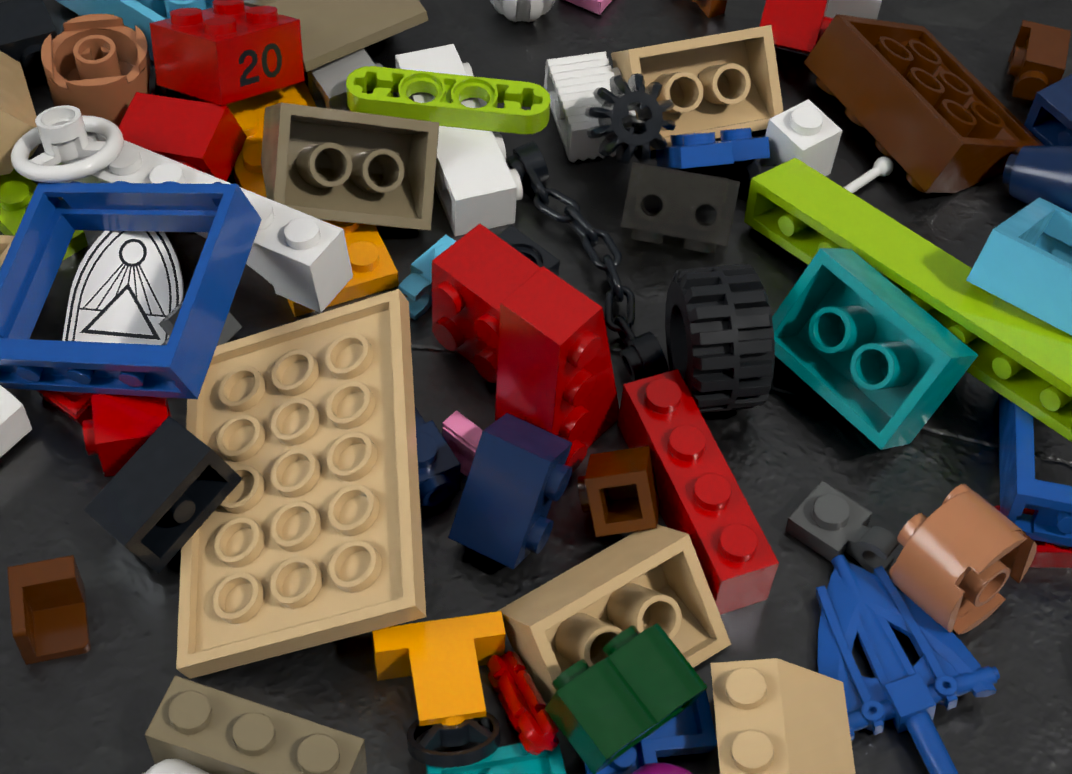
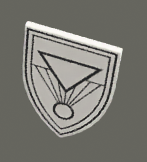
(124, 289)

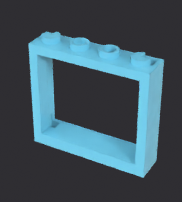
(1031, 263)

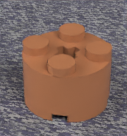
(97, 65)
(960, 560)

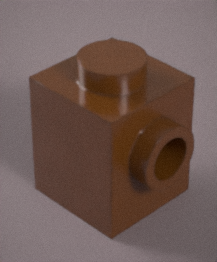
(620, 491)

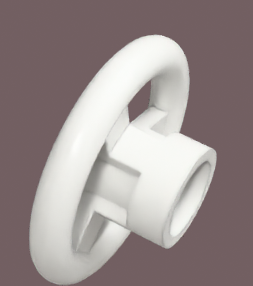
(65, 138)

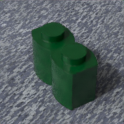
(623, 696)

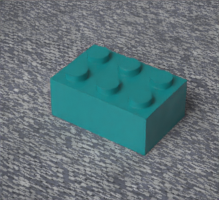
(867, 347)

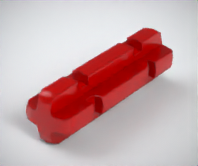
(522, 703)

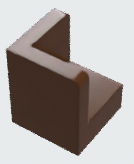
(48, 609)

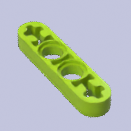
(449, 93)

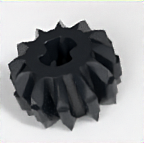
(644, 131)

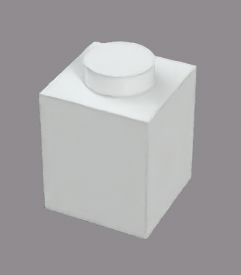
(805, 135)

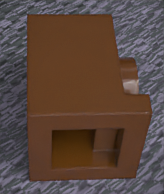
(1037, 58)

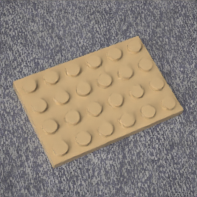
(329, 495)

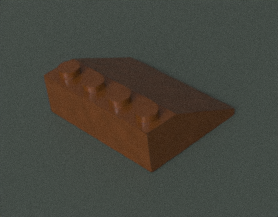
(917, 102)

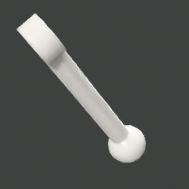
(882, 167)

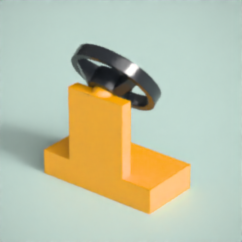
(446, 683)

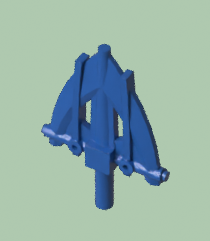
(868, 608)

